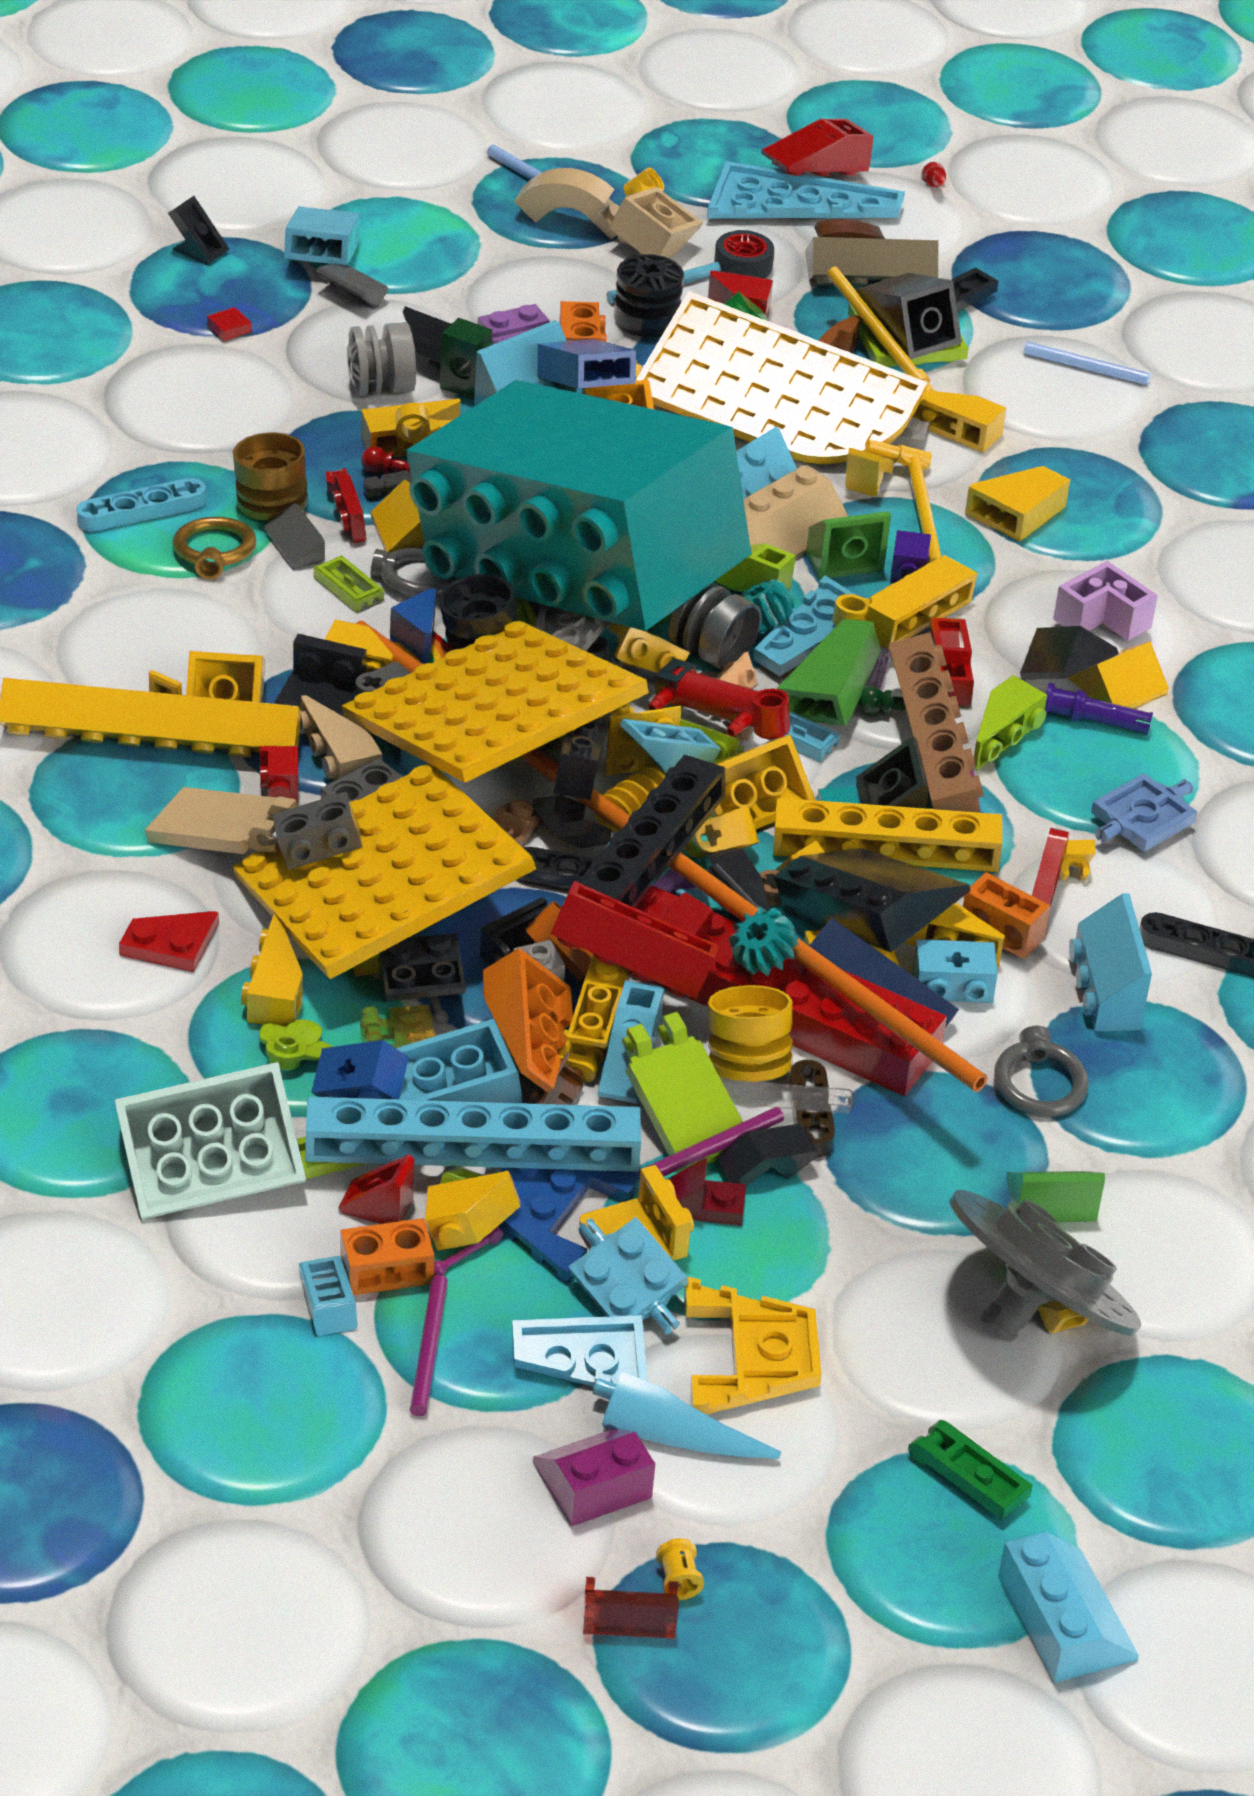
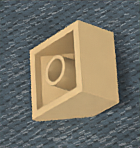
(654, 223)

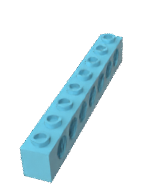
(473, 1134)

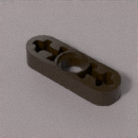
(822, 1120)

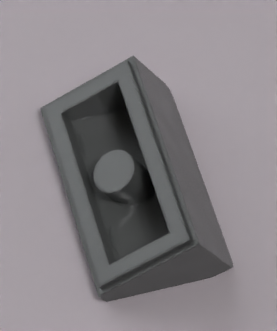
(354, 283)
(296, 537)

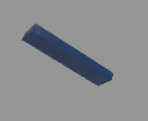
(864, 961)

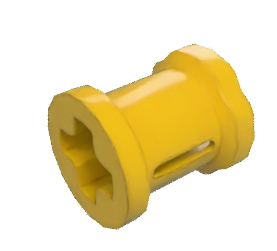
(680, 1567)

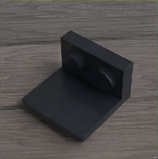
(323, 672)

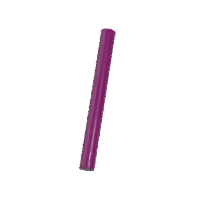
(717, 1142)
(428, 1345)

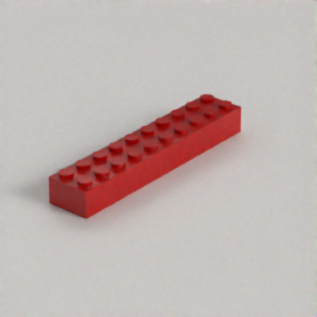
(822, 1017)

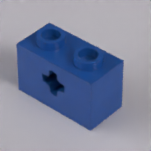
(360, 1071)

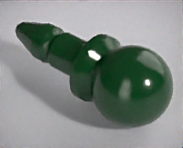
(875, 700)

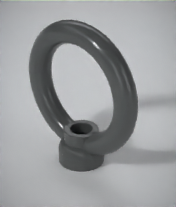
(385, 564)
(1037, 1046)

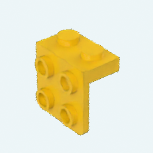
(655, 1209)

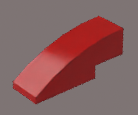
(957, 650)

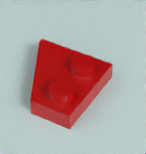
(170, 939)

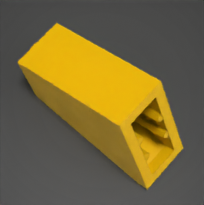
(1018, 501)

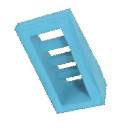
(328, 1299)

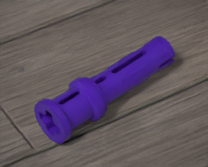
(1078, 706)

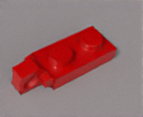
(347, 503)

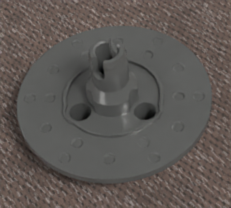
(1041, 1267)

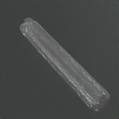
(790, 1096)

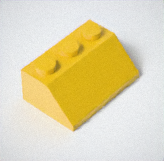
(762, 776)

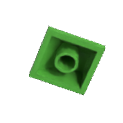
(849, 545)

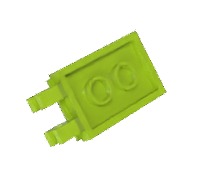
(678, 1086)

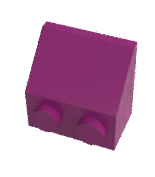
(598, 1474)

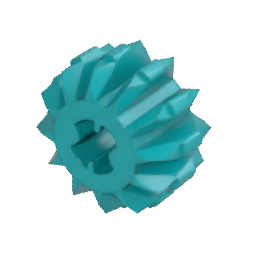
(773, 601)
(763, 941)

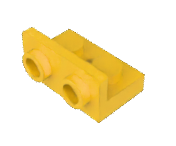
(645, 648)

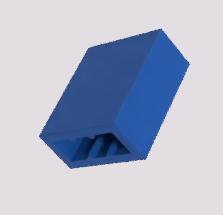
(586, 363)

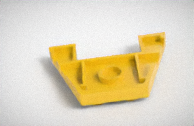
(771, 1348)

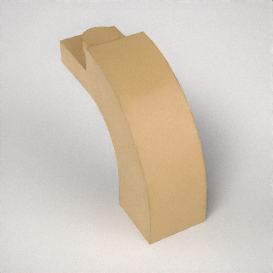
(572, 190)

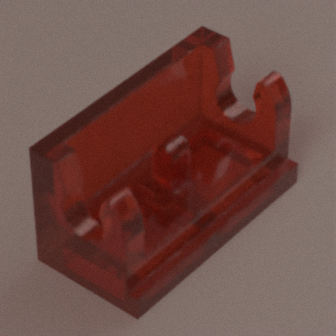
(630, 1612)

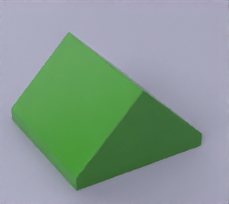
(1064, 1194)

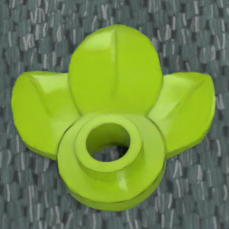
(292, 1043)

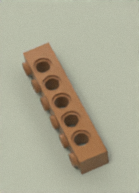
(934, 724)

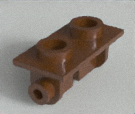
(567, 1086)

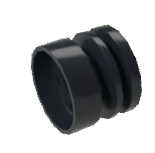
(647, 294)
(476, 608)

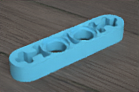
(178, 497)

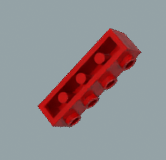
(634, 940)

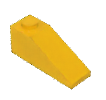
(962, 418)

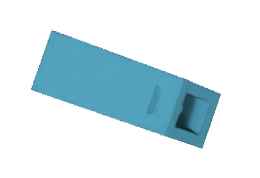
(636, 1006)

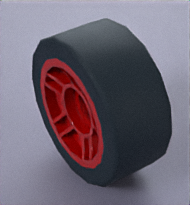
(745, 253)

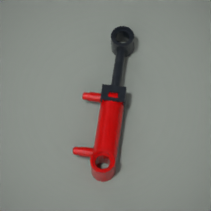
(681, 686)

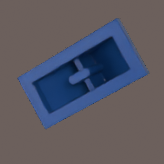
(414, 623)

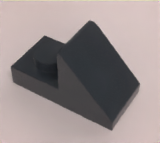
(200, 235)

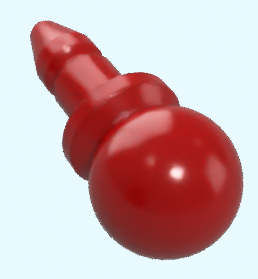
(934, 174)
(376, 460)

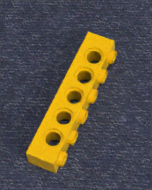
(902, 833)

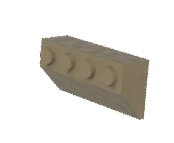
(870, 259)

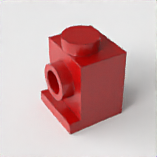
(279, 771)

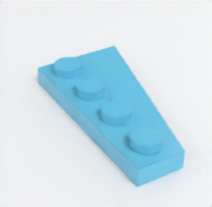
(802, 631)

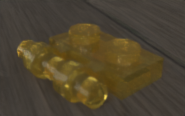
(404, 1025)

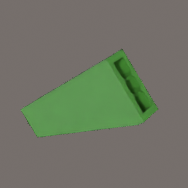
(834, 674)

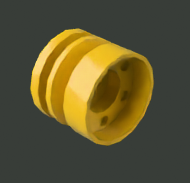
(750, 1033)

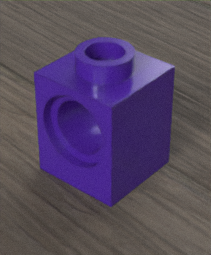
(909, 554)

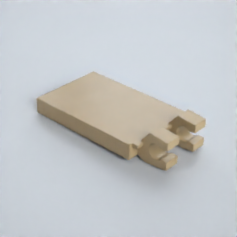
(219, 821)

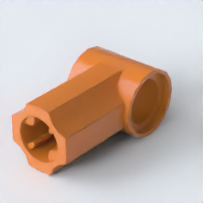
(575, 960)

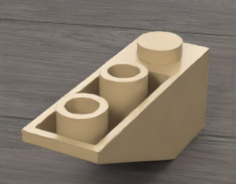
(336, 740)

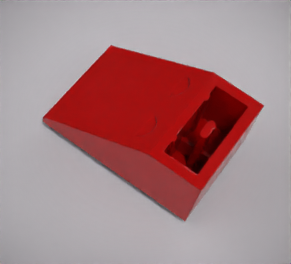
(823, 149)

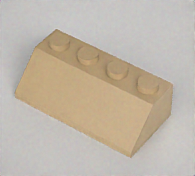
(788, 507)

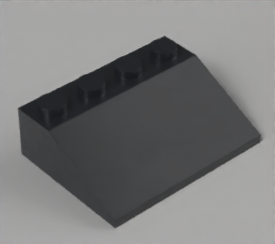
(866, 893)

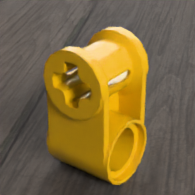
(724, 833)

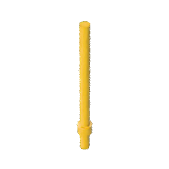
(876, 326)

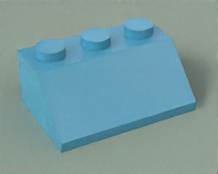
(515, 360)
(1112, 966)
(1063, 1607)

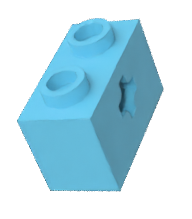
(957, 969)

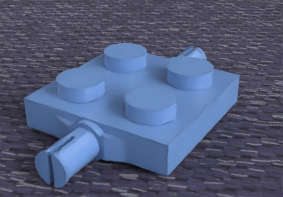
(1144, 811)

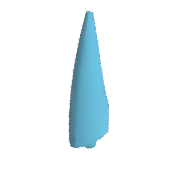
(668, 1420)

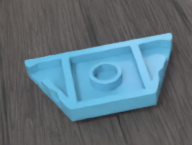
(764, 461)

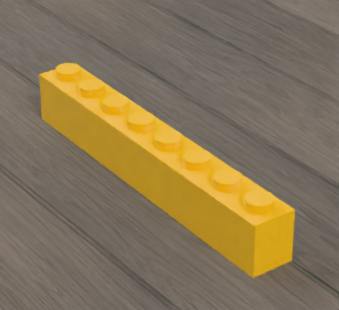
(146, 717)

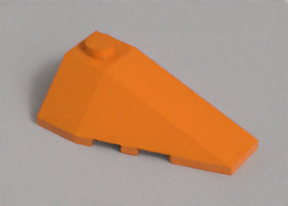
(530, 1012)

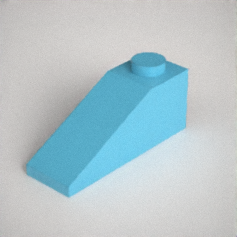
(669, 743)

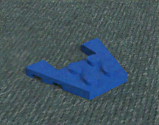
(546, 1202)

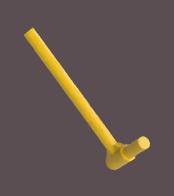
(916, 461)

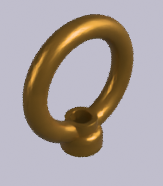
(214, 569)

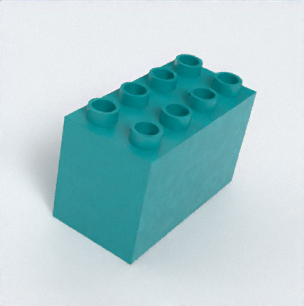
(581, 502)

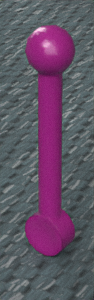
(493, 1237)

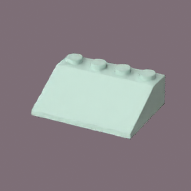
(210, 1140)

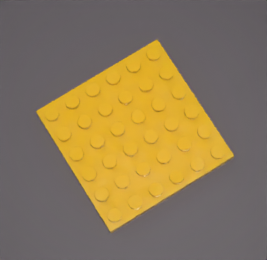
(494, 700)
(419, 862)

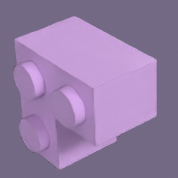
(1106, 598)

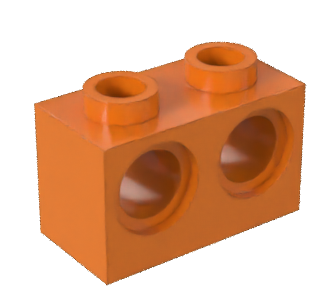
(582, 321)
(1010, 912)
(387, 1256)

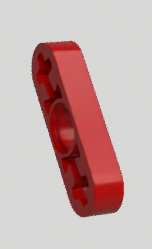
(1051, 865)

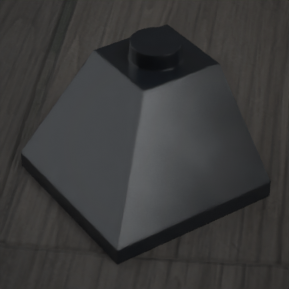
(426, 335)

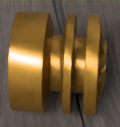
(269, 474)

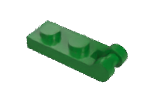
(971, 1468)

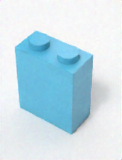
(322, 235)

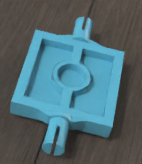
(629, 1273)

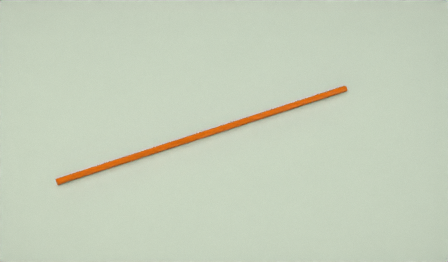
(737, 905)

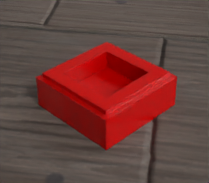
(229, 324)

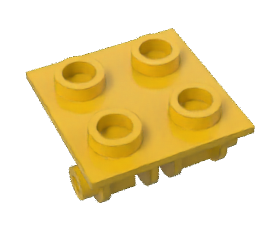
(622, 751)

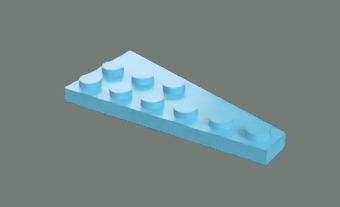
(772, 193)

